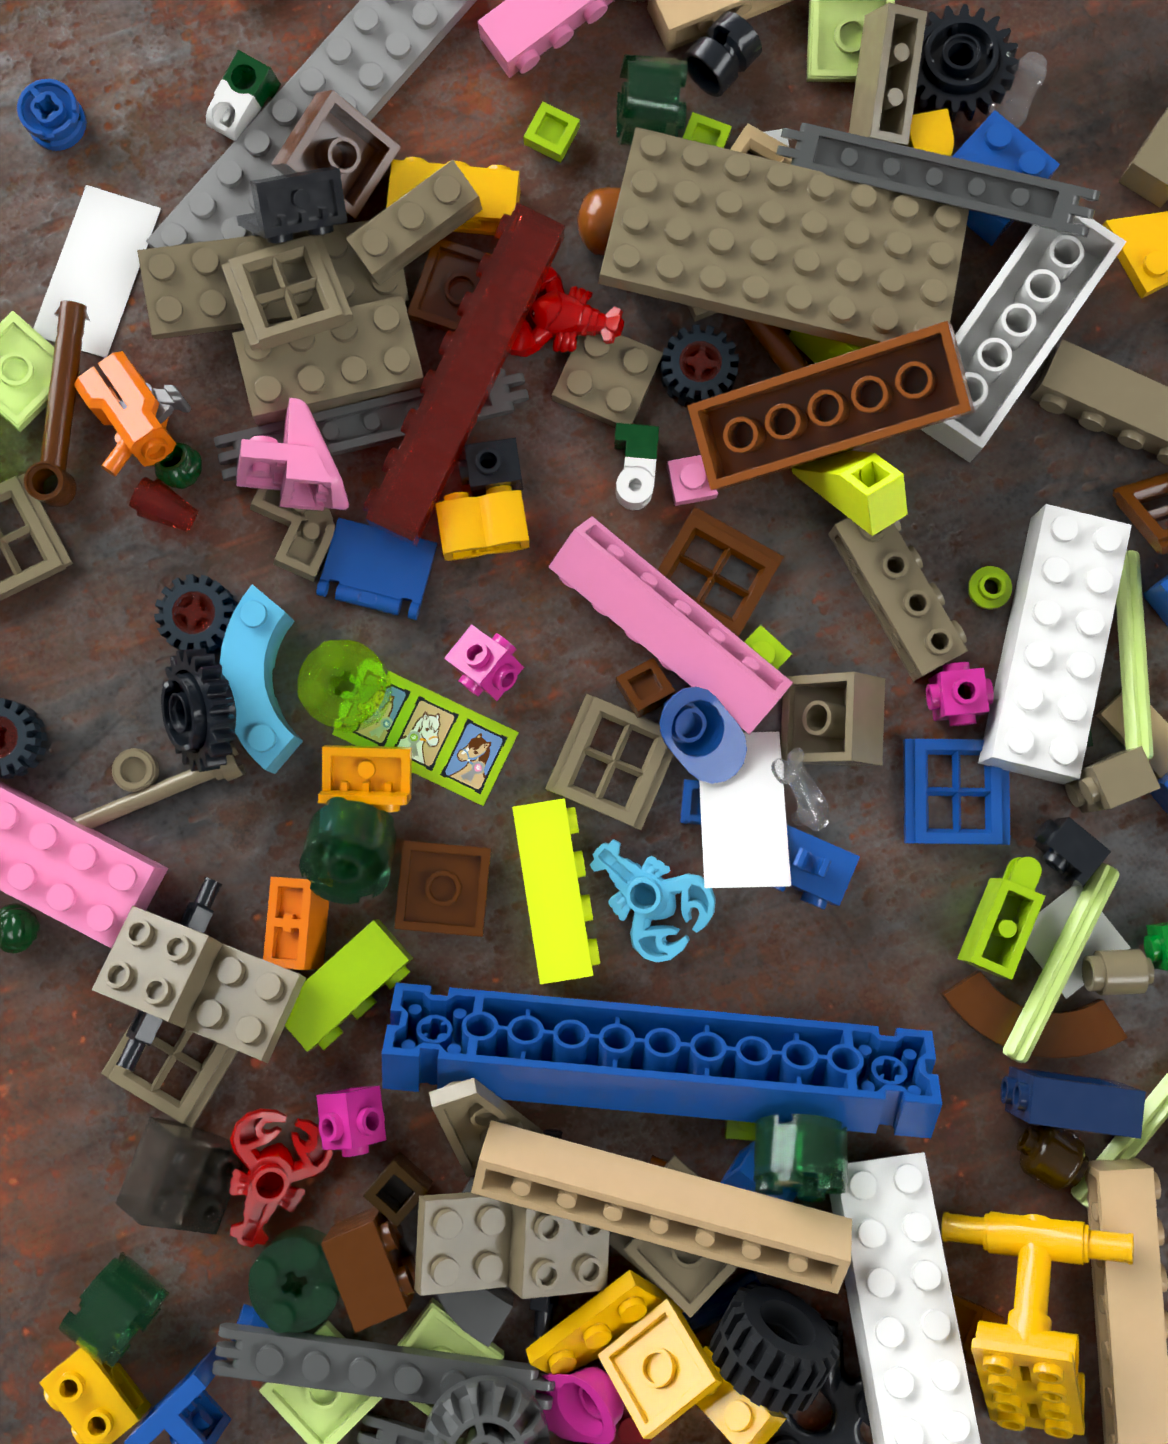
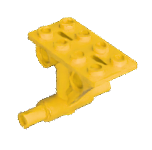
(1023, 1365)

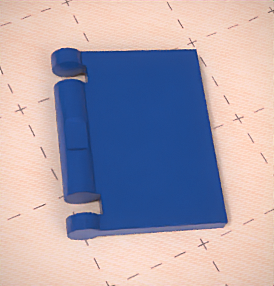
(376, 568)

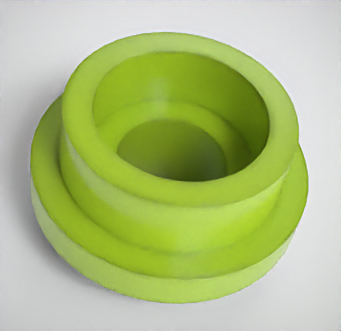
(981, 596)

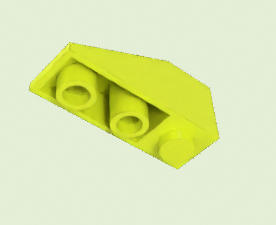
(860, 487)

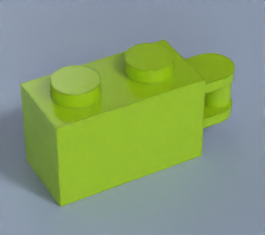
(1004, 919)

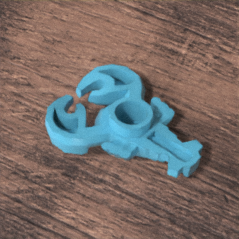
(653, 899)

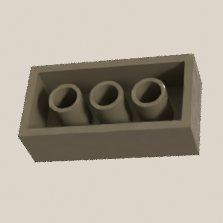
(335, 367)

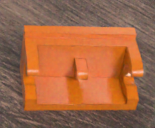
(295, 925)

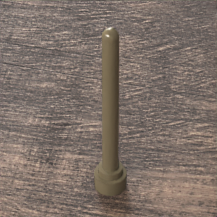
(159, 791)

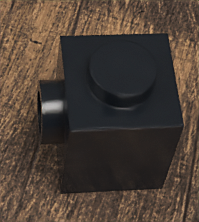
(491, 465)

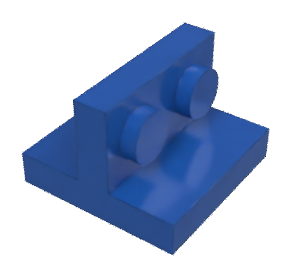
(186, 1411)

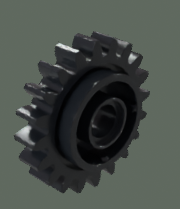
(982, 49)
(198, 710)

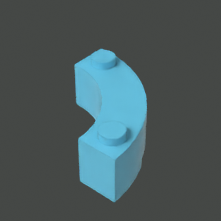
(247, 664)

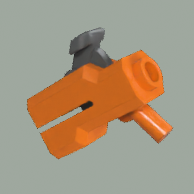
(137, 418)

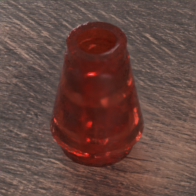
(161, 504)

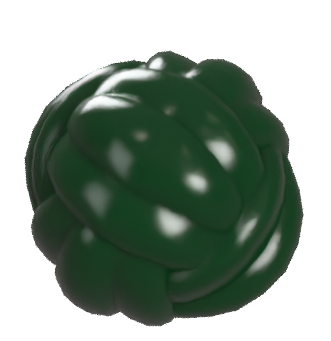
(180, 467)
(17, 928)

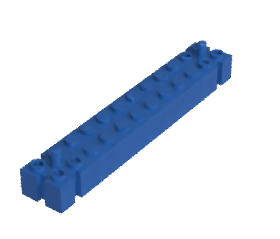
(662, 1059)

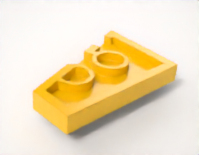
(1145, 251)
(595, 1325)

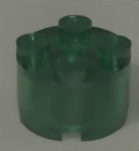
(650, 96)
(348, 851)
(801, 1156)
(281, 1300)
(114, 1310)

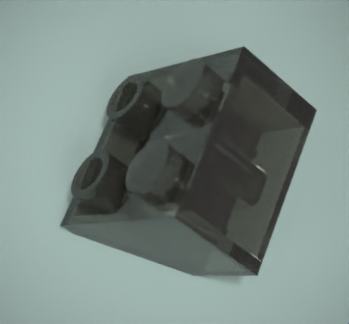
(179, 1178)

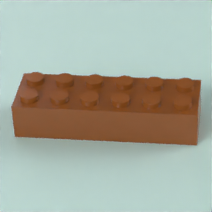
(832, 406)

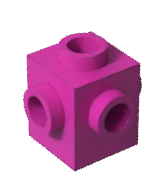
(484, 663)
(945, 700)
(351, 1119)

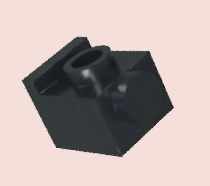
(1070, 850)

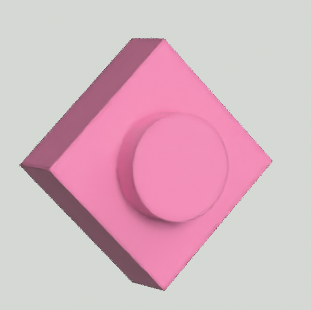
(689, 481)

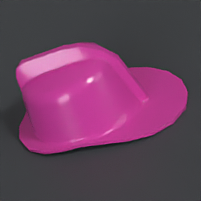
(584, 1406)

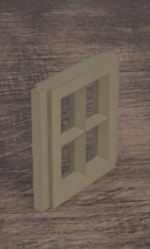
(250, 304)
(43, 533)
(578, 746)
(199, 1091)

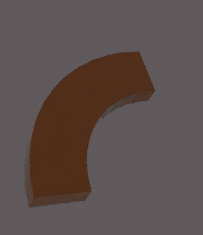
(1064, 1035)

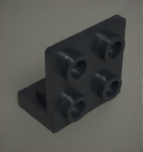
(296, 204)

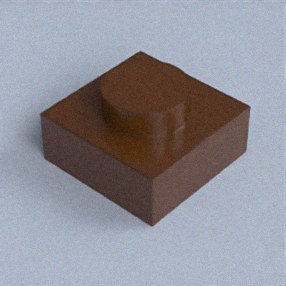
(645, 687)

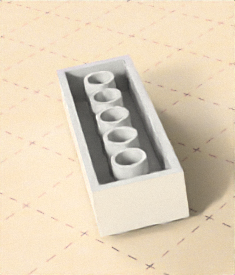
(1021, 323)
(1055, 644)
(904, 1306)

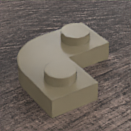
(307, 535)

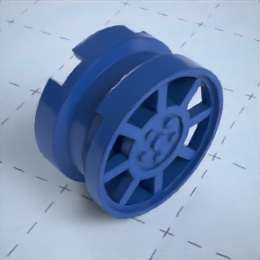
(51, 114)

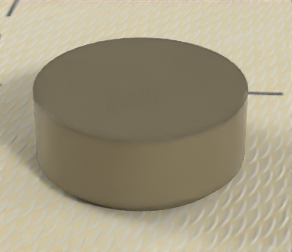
(135, 770)

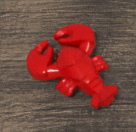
(565, 318)
(271, 1170)

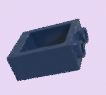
(1073, 1102)

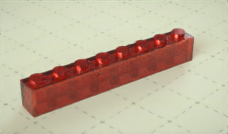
(465, 374)

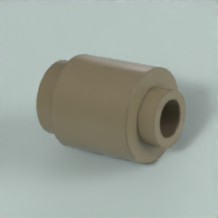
(1117, 972)

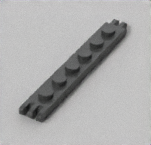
(940, 178)
(369, 421)
(360, 1365)

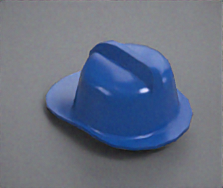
(703, 735)

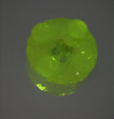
(337, 662)

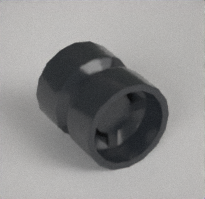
(726, 50)

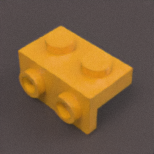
(367, 775)

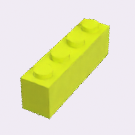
(553, 891)

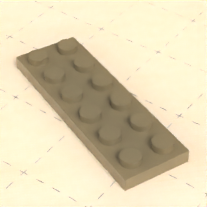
(191, 295)

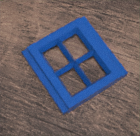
(917, 792)

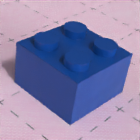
(1005, 147)

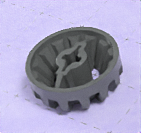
(492, 1408)

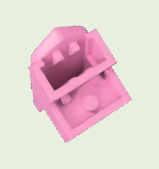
(296, 467)

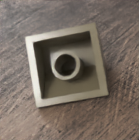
(834, 719)

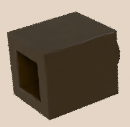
(398, 1189)

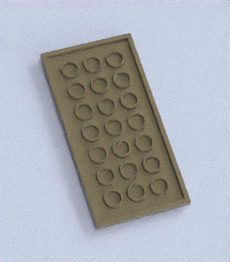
(780, 243)

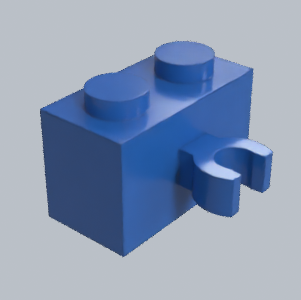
(818, 869)

